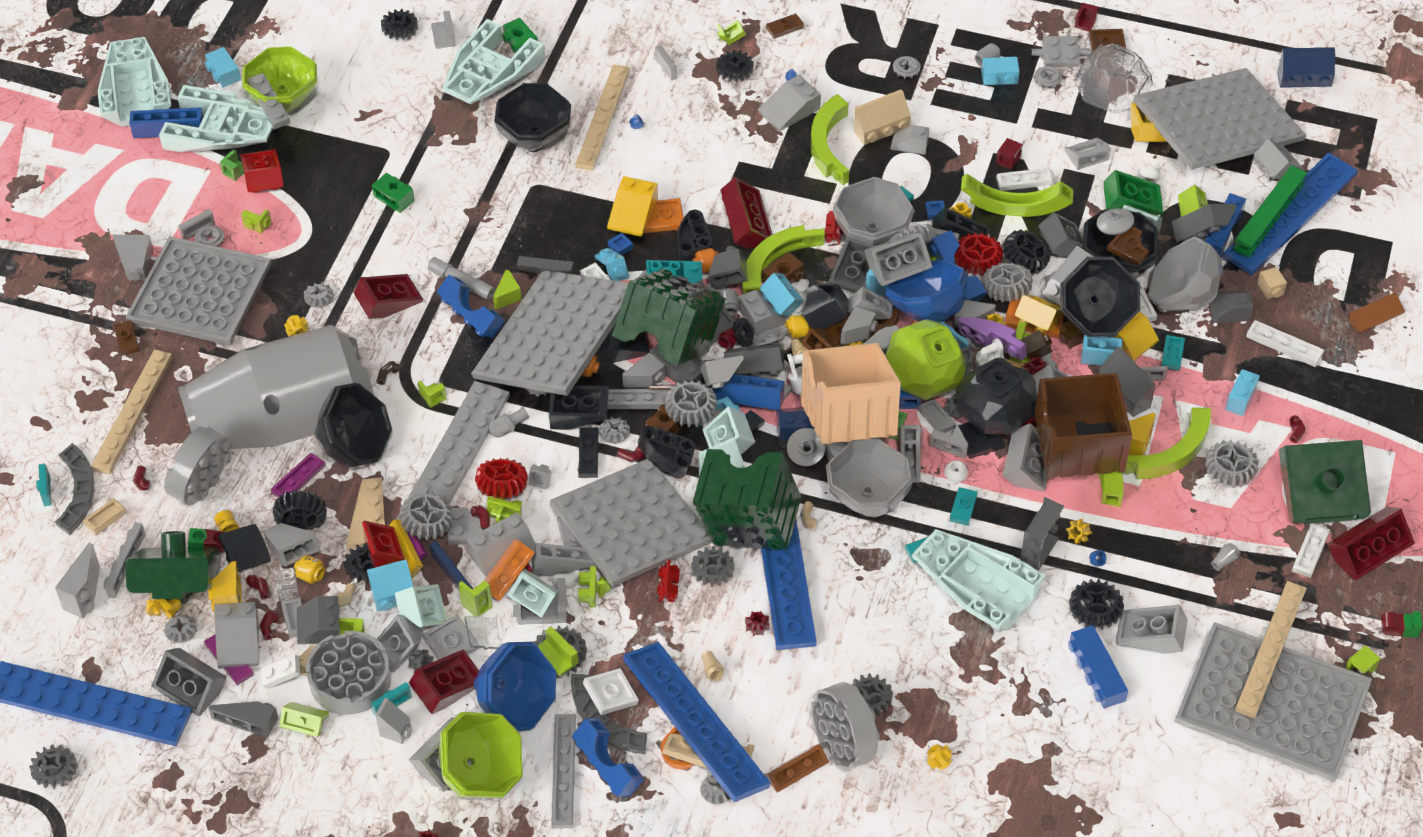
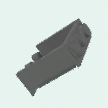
(1037, 539)

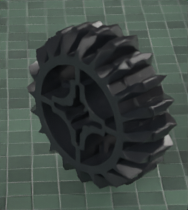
(1027, 250)
(300, 510)
(1097, 610)

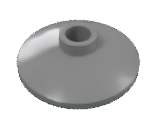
(1115, 221)
(770, 336)
(796, 445)

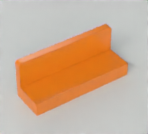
(508, 568)

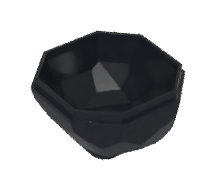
(532, 116)
(1096, 242)
(1115, 293)
(996, 404)
(353, 426)

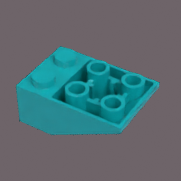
(689, 269)

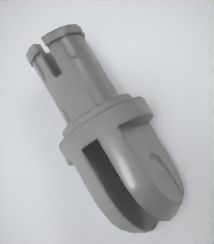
(506, 423)

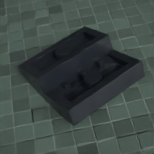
(245, 547)

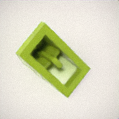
(507, 291)

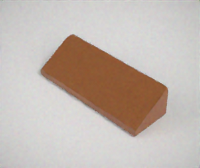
(1376, 313)
(797, 767)

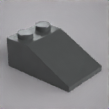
(851, 265)

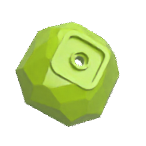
(918, 363)
(490, 746)

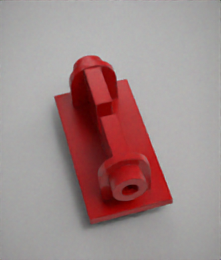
(833, 232)
(668, 575)

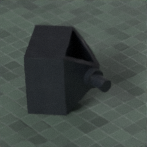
(824, 304)

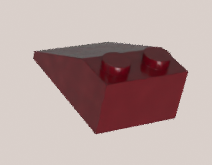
(386, 294)
(444, 680)

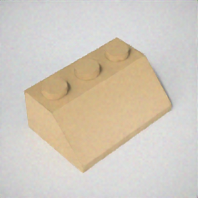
(881, 117)

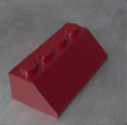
(745, 213)
(1372, 542)

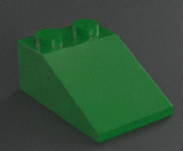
(1132, 191)

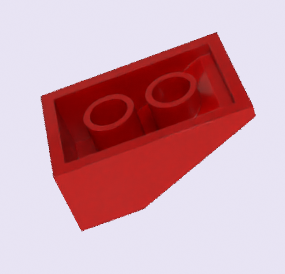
(261, 171)

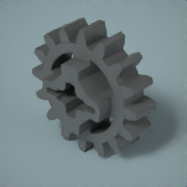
(712, 567)
(875, 692)
(53, 766)

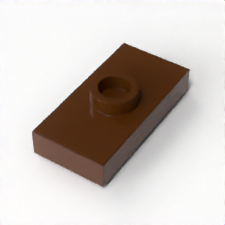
(784, 26)
(126, 337)

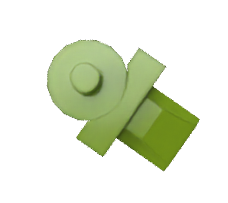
(502, 509)
(590, 579)

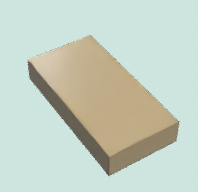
(104, 516)

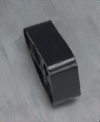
(693, 235)
(667, 450)

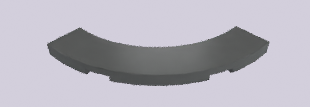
(83, 489)
(619, 736)

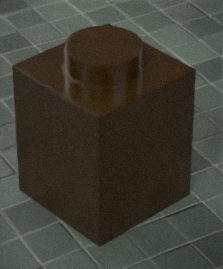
(1070, 335)
(1037, 344)

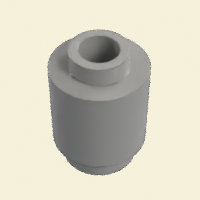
(988, 51)
(732, 302)

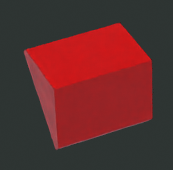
(382, 543)

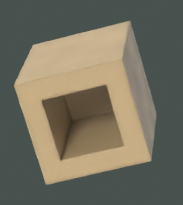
(1272, 283)

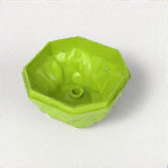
(288, 73)

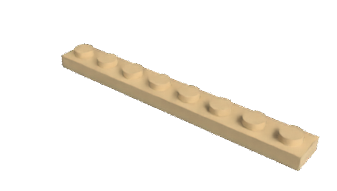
(602, 117)
(131, 412)
(1270, 650)

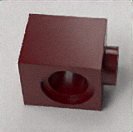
(1009, 153)

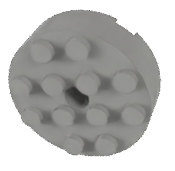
(197, 465)
(348, 672)
(845, 725)

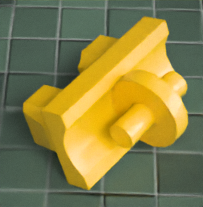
(168, 607)

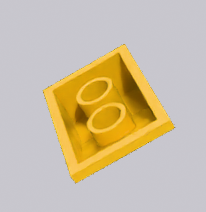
(633, 206)

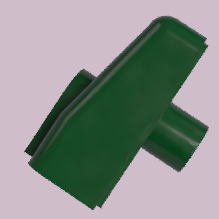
(1325, 482)
(172, 569)

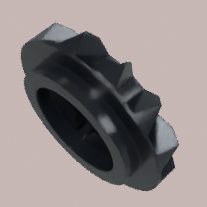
(740, 325)

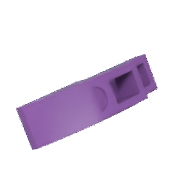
(986, 331)

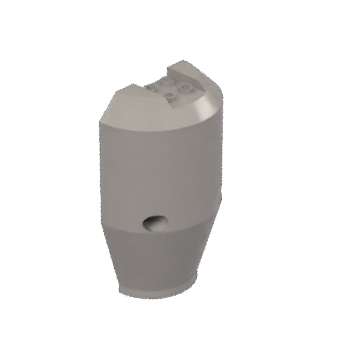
(274, 388)

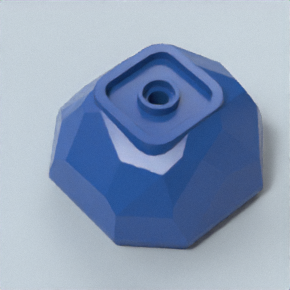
(930, 294)
(517, 684)

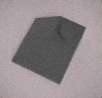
(1231, 307)

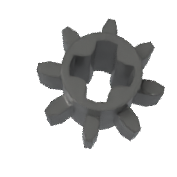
(951, 407)
(419, 659)

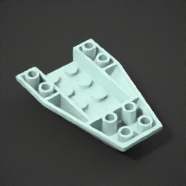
(131, 81)
(980, 578)

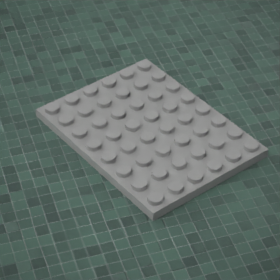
(1218, 118)
(553, 333)
(1304, 712)

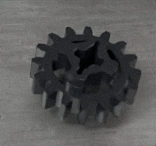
(399, 24)
(735, 65)
(361, 560)

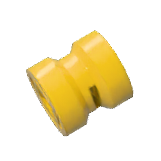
(225, 521)

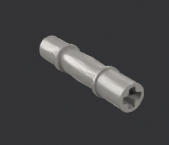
(477, 286)

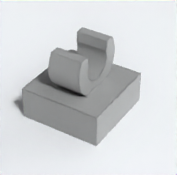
(539, 476)

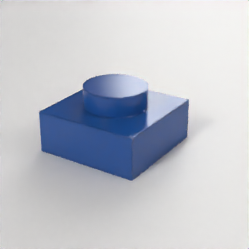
(933, 208)
(620, 244)

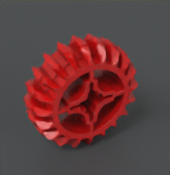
(978, 253)
(501, 478)

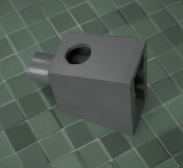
(728, 268)

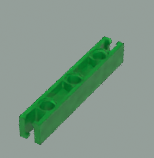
(1270, 211)

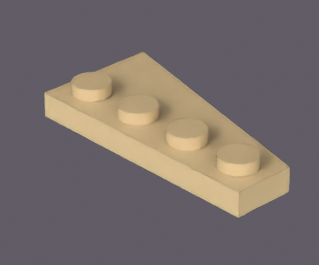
(368, 508)
(678, 748)

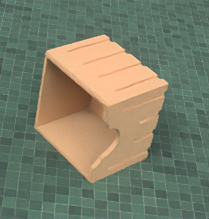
(850, 393)

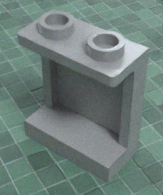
(554, 614)

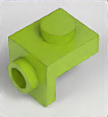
(731, 33)
(256, 222)

